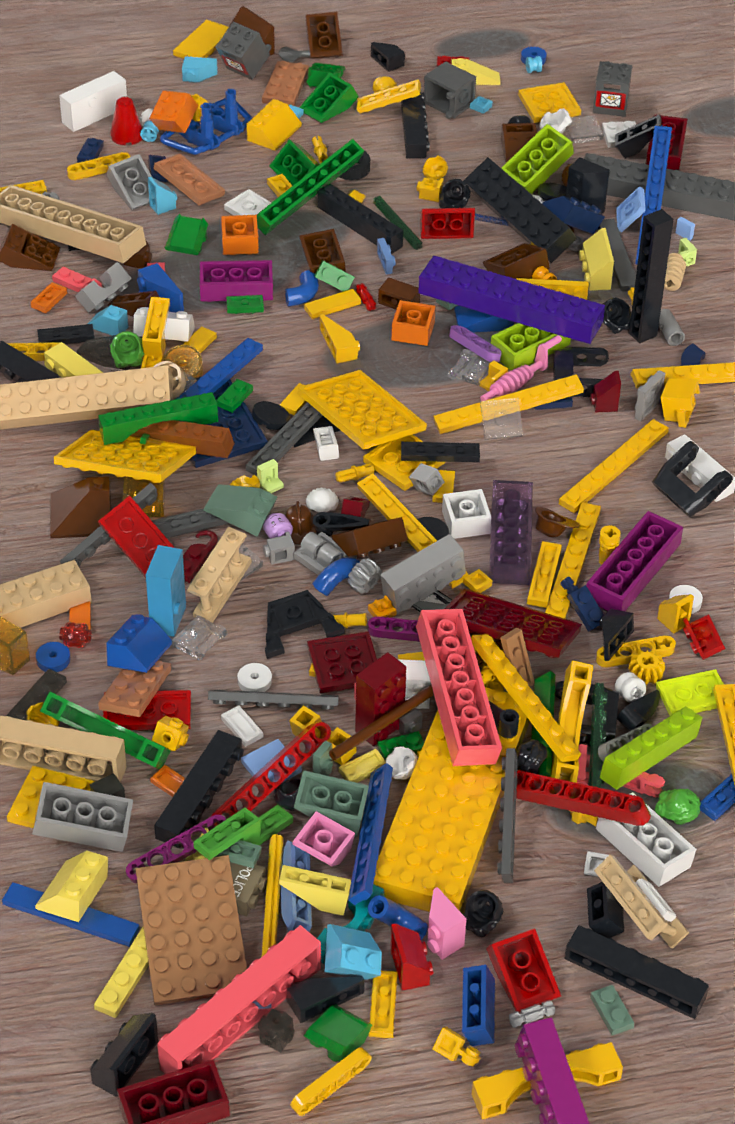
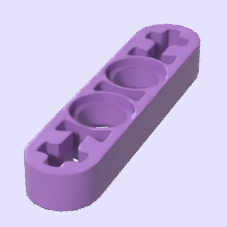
(475, 343)

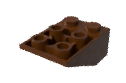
(515, 137)
(27, 250)

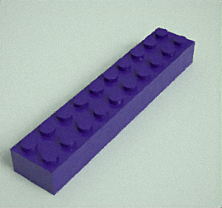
(511, 299)

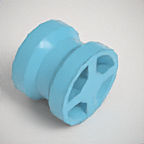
(534, 64)
(146, 132)

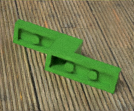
(243, 827)

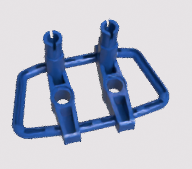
(212, 118)

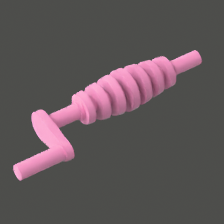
(518, 377)

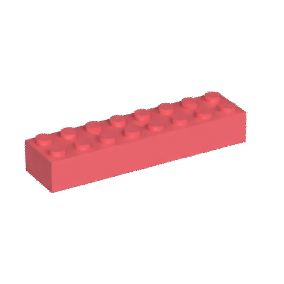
(458, 687)
(232, 1009)

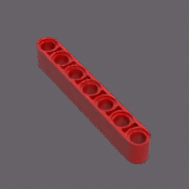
(278, 768)
(582, 798)

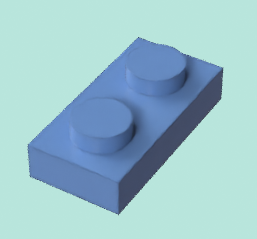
(384, 253)

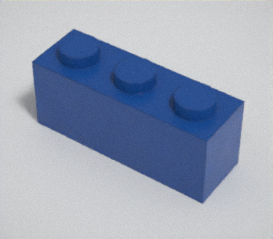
(478, 1005)

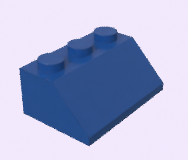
(137, 644)

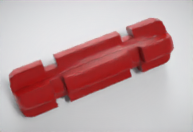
(366, 297)

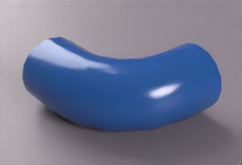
(304, 292)
(334, 574)
(393, 913)

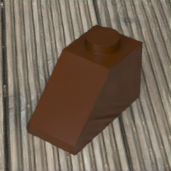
(140, 258)

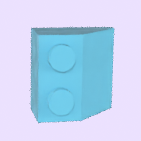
(352, 953)

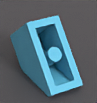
(198, 69)
(161, 196)
(110, 320)

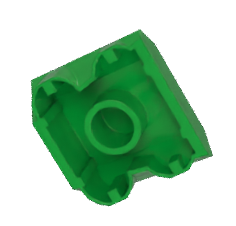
(320, 70)
(187, 235)
(338, 1032)

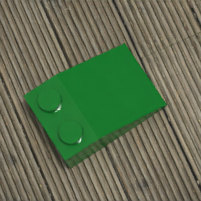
(329, 99)

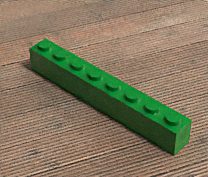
(308, 186)

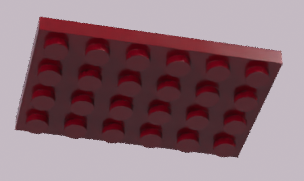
(498, 617)

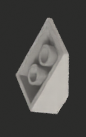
(130, 181)

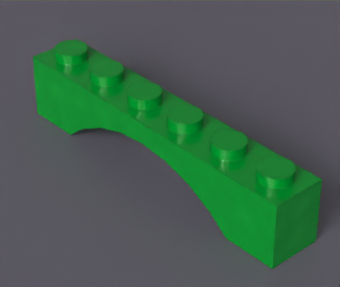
(121, 424)
(90, 722)

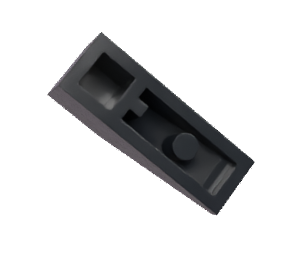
(637, 137)
(616, 629)
(319, 994)

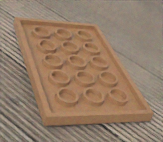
(190, 928)

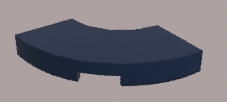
(692, 355)

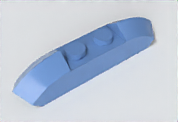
(293, 908)

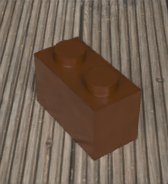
(393, 291)

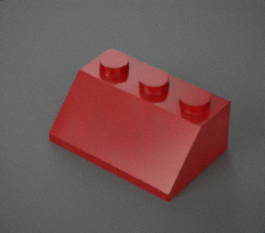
(447, 223)

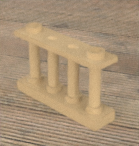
(219, 575)
(635, 902)

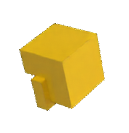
(679, 400)

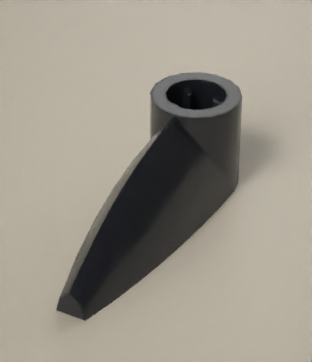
(334, 522)
(639, 711)
(505, 721)

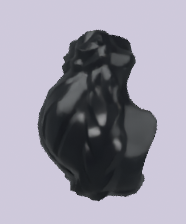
(451, 197)
(618, 317)
(531, 756)
(286, 794)
(479, 915)

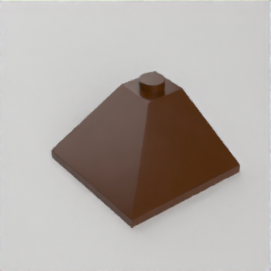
(79, 507)

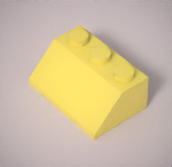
(597, 261)
(75, 886)

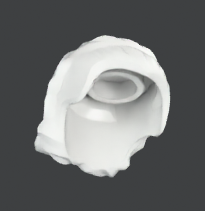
(557, 120)

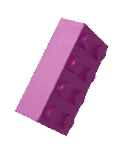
(235, 279)

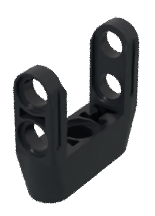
(566, 358)
(678, 492)
(611, 708)

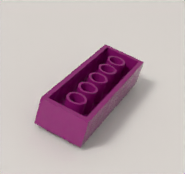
(635, 562)
(549, 1074)

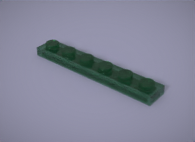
(598, 736)

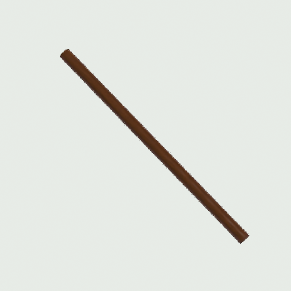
(388, 718)

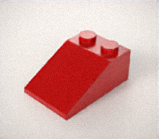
(523, 970)

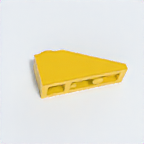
(339, 340)

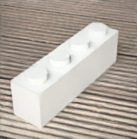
(701, 468)

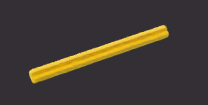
(272, 892)

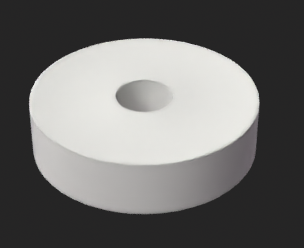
(685, 590)
(251, 671)

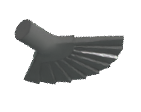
(291, 55)

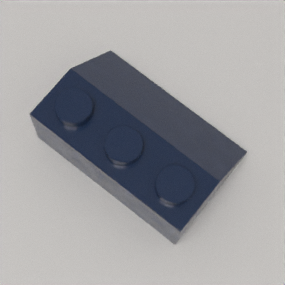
(576, 213)

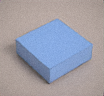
(685, 228)

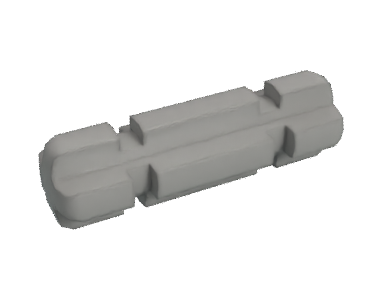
(531, 1013)

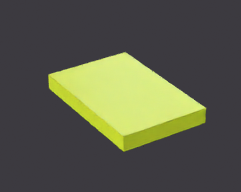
(690, 691)

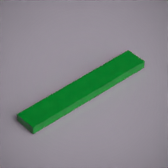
(545, 689)

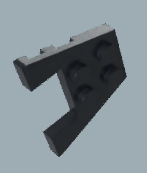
(295, 614)

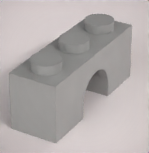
(93, 295)

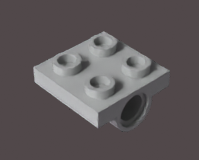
(318, 552)

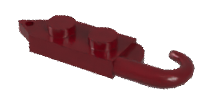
(198, 554)

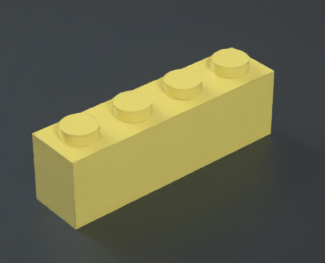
(67, 362)

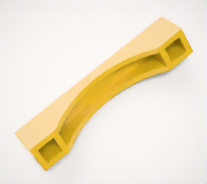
(572, 707)
(593, 1065)

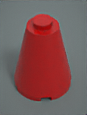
(126, 123)

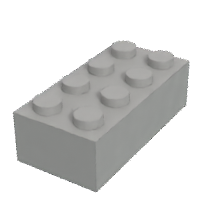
(423, 573)
(83, 816)

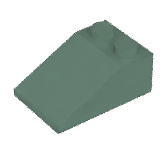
(241, 506)
(332, 797)

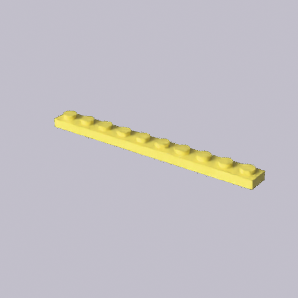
(128, 971)

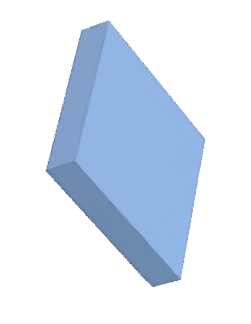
(630, 209)
(259, 758)

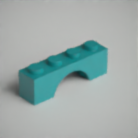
(361, 920)

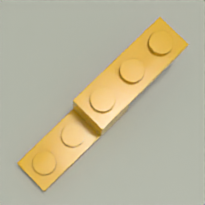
(153, 336)

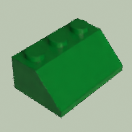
(293, 162)

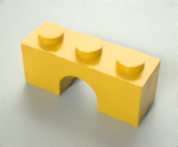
(305, 717)

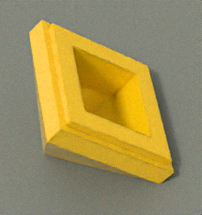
(357, 195)

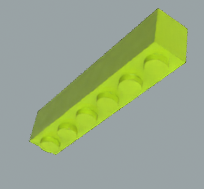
(650, 747)

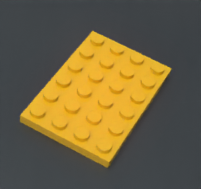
(362, 409)
(126, 457)

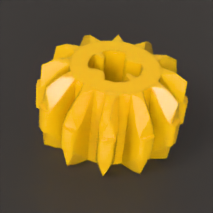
(647, 666)

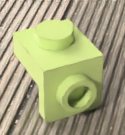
(687, 251)
(268, 476)

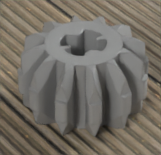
(364, 576)

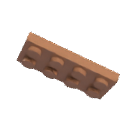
(285, 82)
(189, 179)
(134, 690)

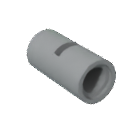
(670, 328)

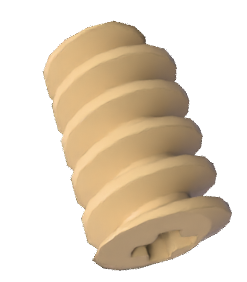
(675, 272)

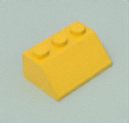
(273, 125)

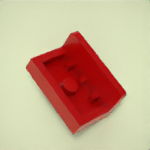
(704, 636)

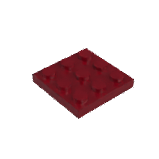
(340, 659)

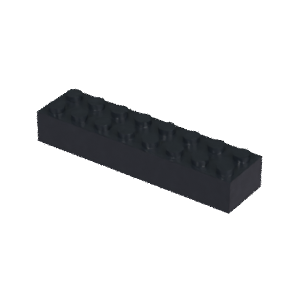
(519, 209)

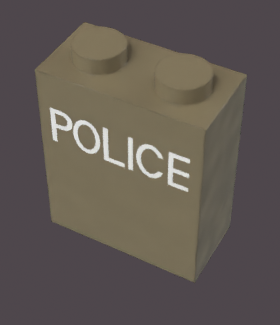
(247, 886)

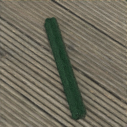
(391, 215)

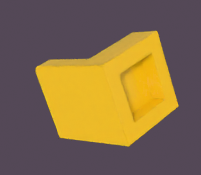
(495, 371)

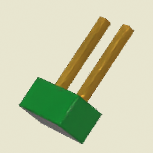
(145, 438)

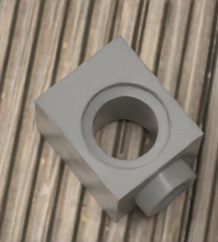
(426, 479)

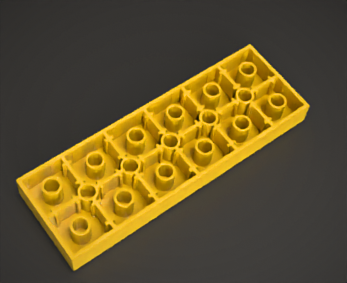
(443, 820)

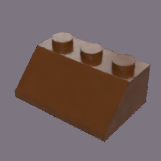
(252, 21)
(322, 246)
(518, 261)
(372, 538)

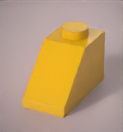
(674, 610)

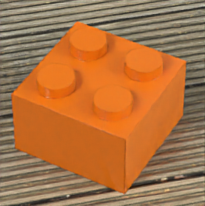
(173, 111)
(239, 234)
(413, 323)

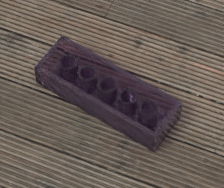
(511, 532)

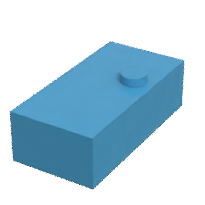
(166, 588)

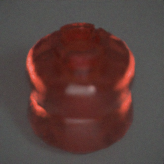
(75, 635)

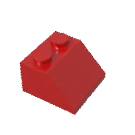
(409, 958)

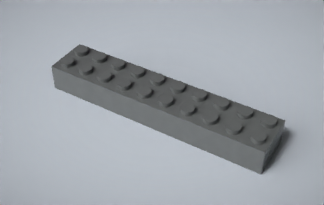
(681, 189)

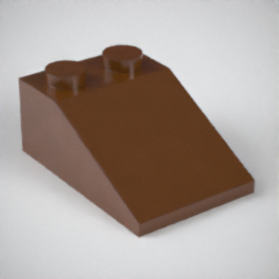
(323, 35)

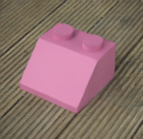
(325, 839)
(446, 926)

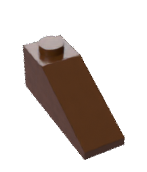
(133, 301)

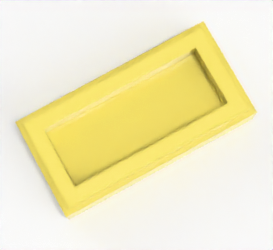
(361, 767)

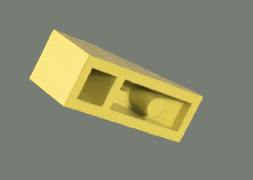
(483, 75)
(320, 890)

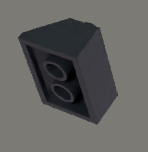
(588, 183)
(125, 1053)

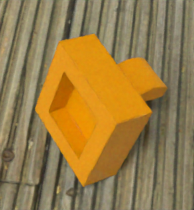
(382, 608)

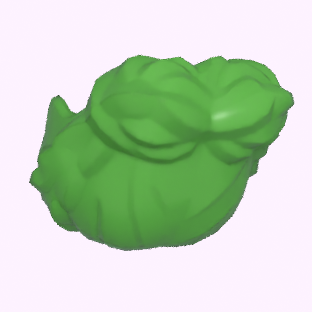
(127, 352)
(678, 805)

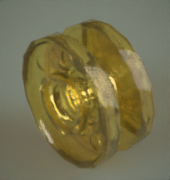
(186, 356)

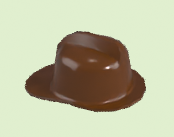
(301, 520)
(551, 523)

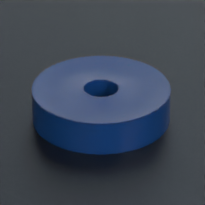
(533, 52)
(53, 649)

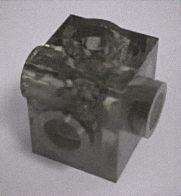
(276, 1030)

